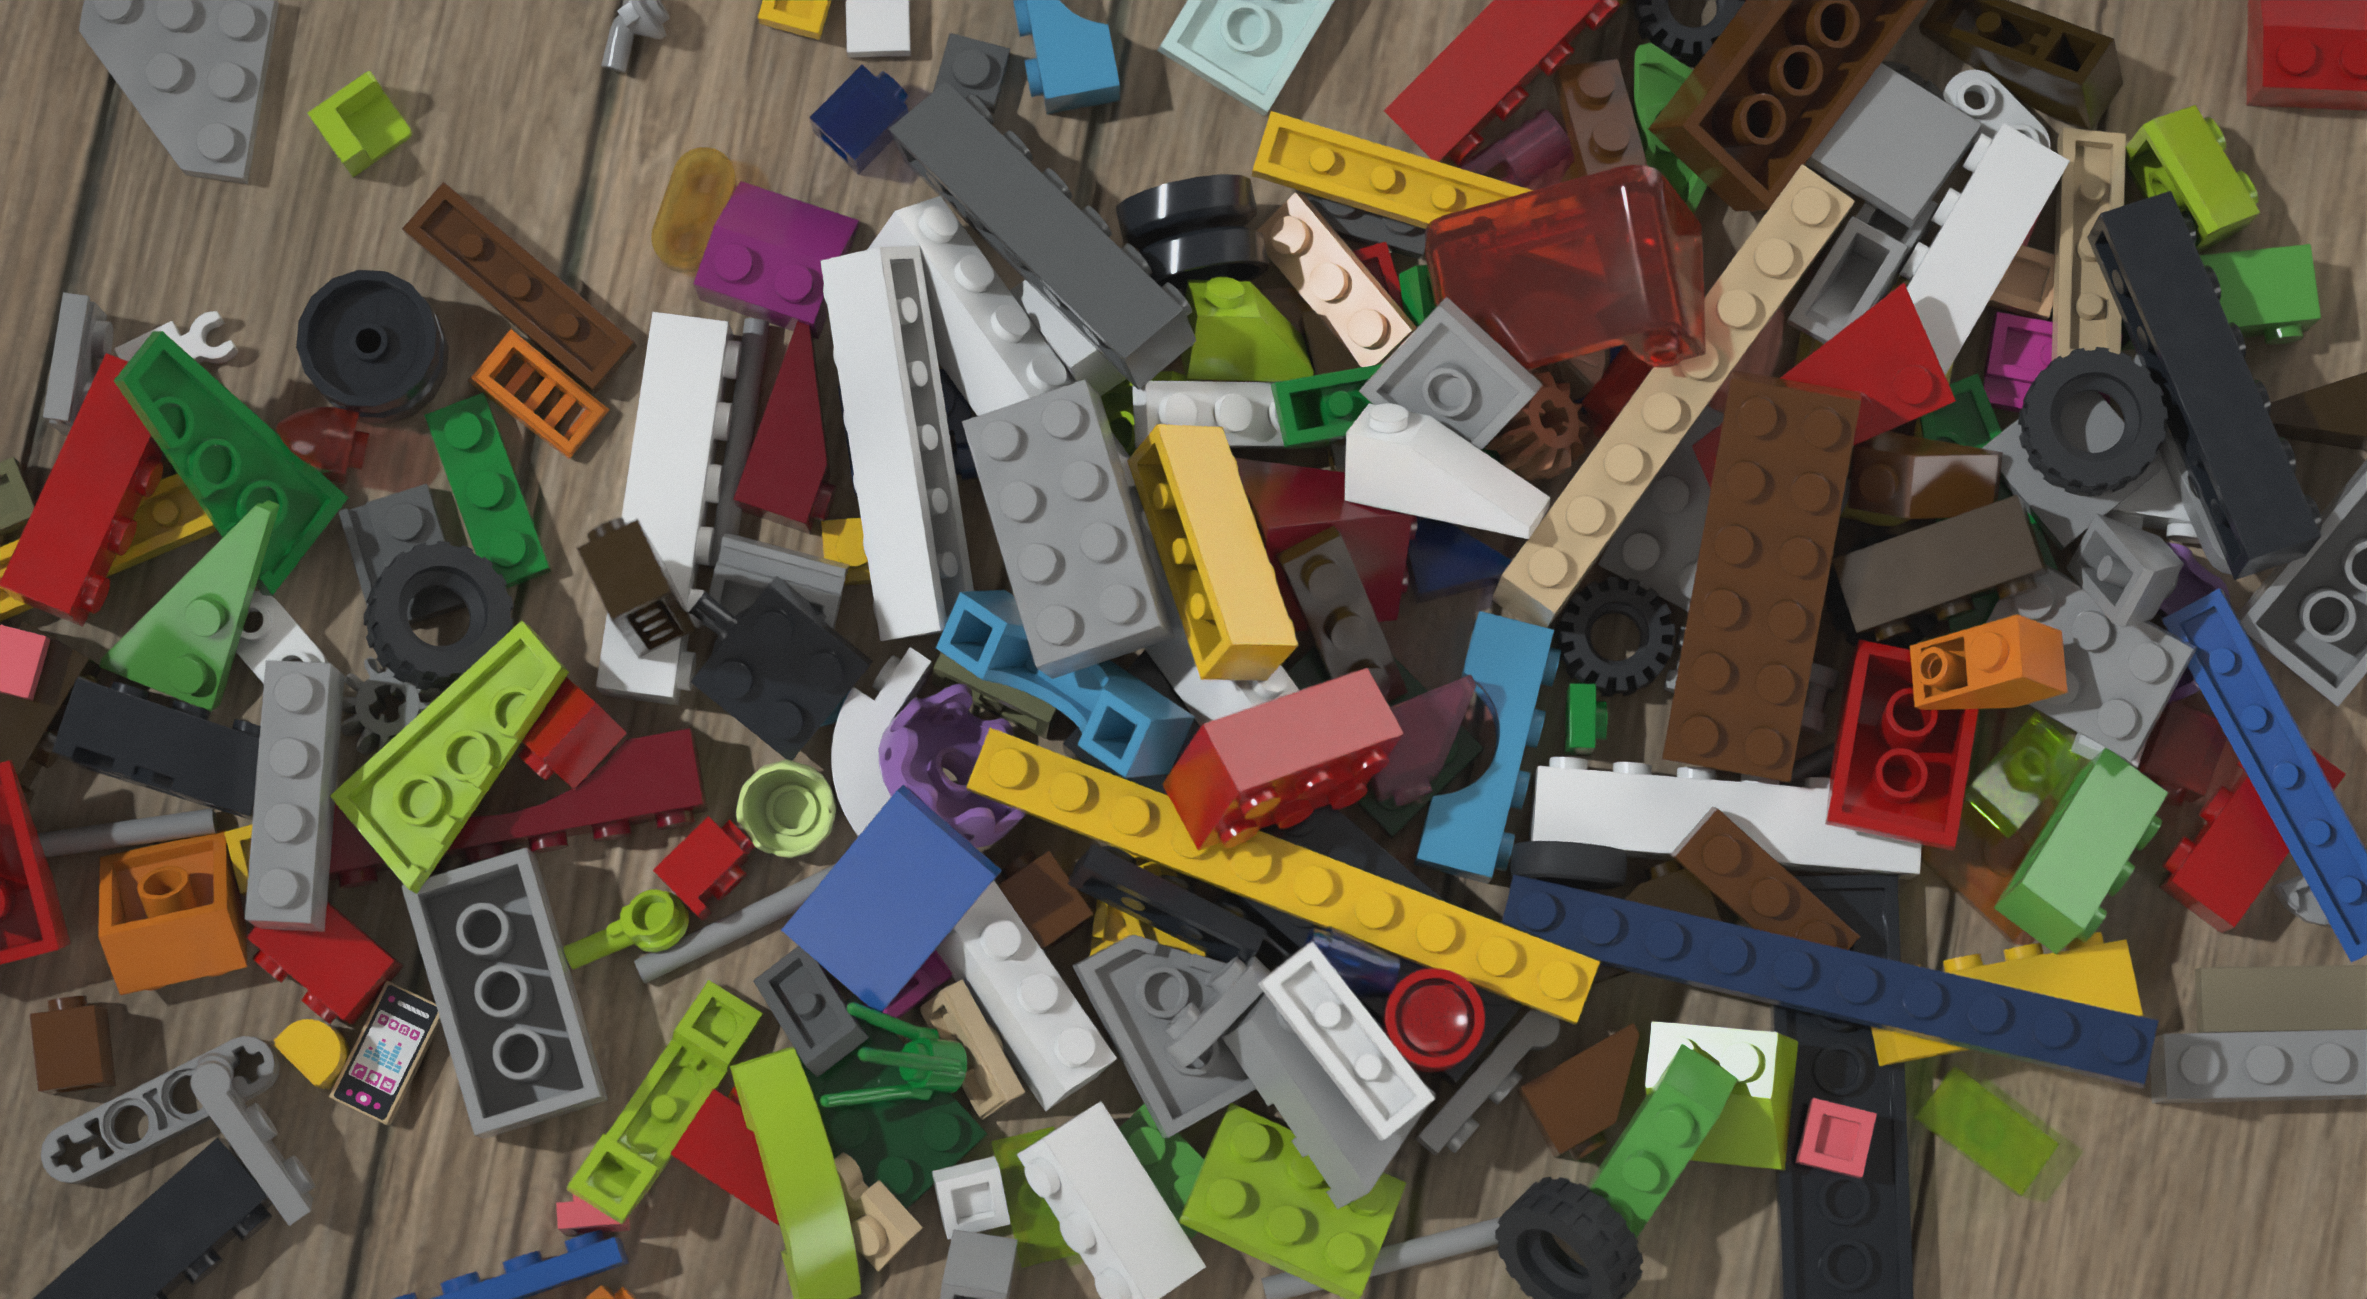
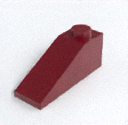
(789, 458)

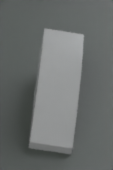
(1858, 271)

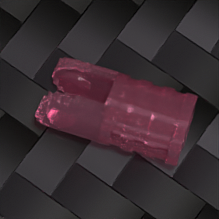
(1525, 152)

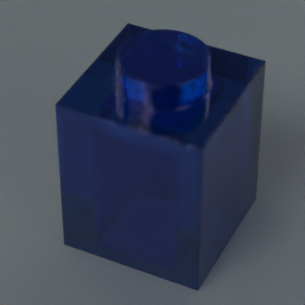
(859, 116)

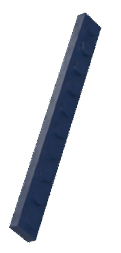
(1836, 982)

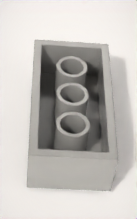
(1068, 529)
(2316, 606)
(505, 994)

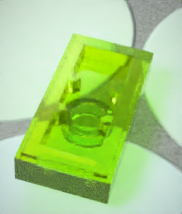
(2021, 775)
(1986, 1131)
(1029, 1213)

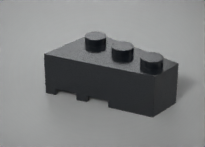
(160, 746)

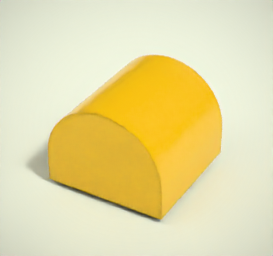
(314, 1050)

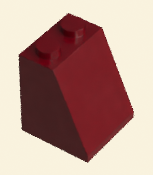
(1303, 501)

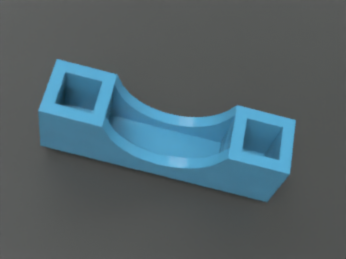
(1072, 56)
(1116, 712)
(1466, 827)

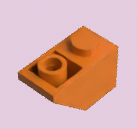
(1989, 666)

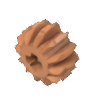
(1543, 434)

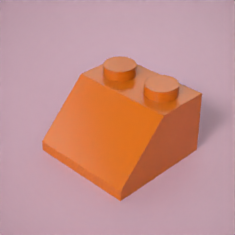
(171, 913)

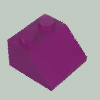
(769, 257)

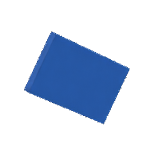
(891, 899)

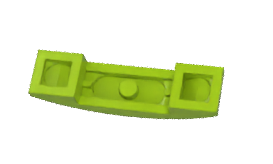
(663, 1106)
(800, 1176)

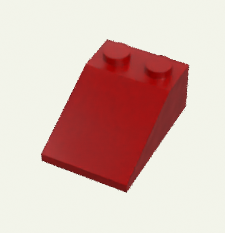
(2307, 54)
(1893, 764)
(29, 899)

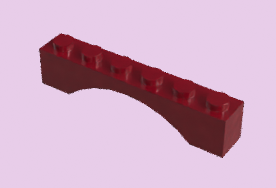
(640, 783)

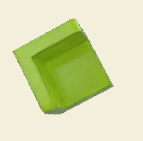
(360, 123)

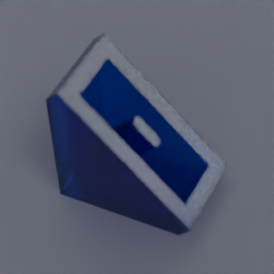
(1450, 561)

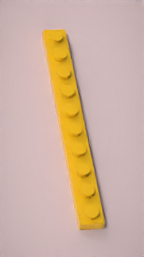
(1286, 878)

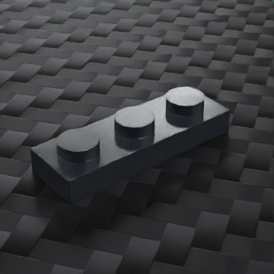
(1166, 904)

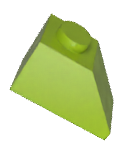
(1240, 335)

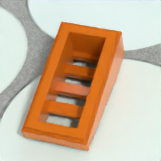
(484, 381)

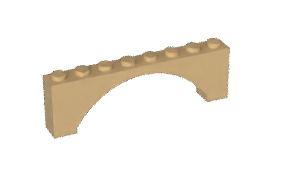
(1671, 401)

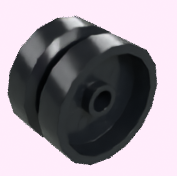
(1195, 230)
(350, 316)

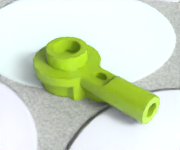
(650, 921)

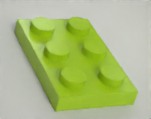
(1275, 1206)

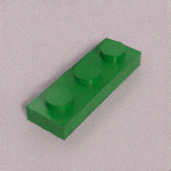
(487, 489)

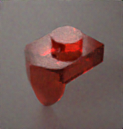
(326, 440)

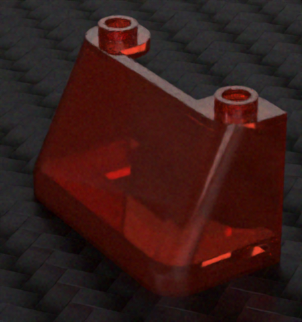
(1578, 269)

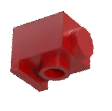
(706, 864)

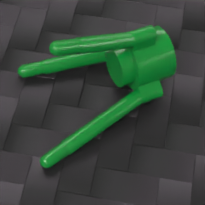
(925, 1062)

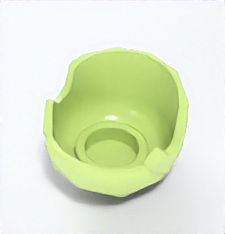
(786, 808)

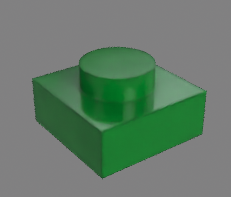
(1583, 719)

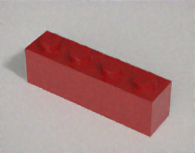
(1487, 71)
(86, 505)

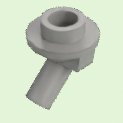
(634, 17)

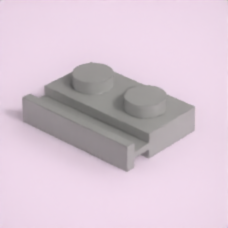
(79, 345)
(751, 565)

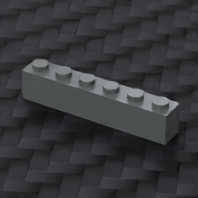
(1044, 234)

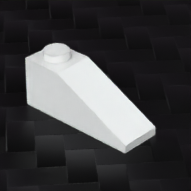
(1429, 471)

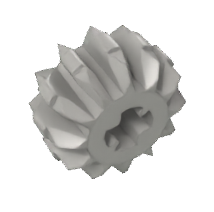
(371, 702)

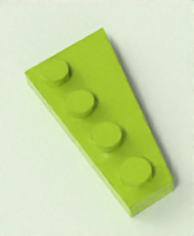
(442, 764)

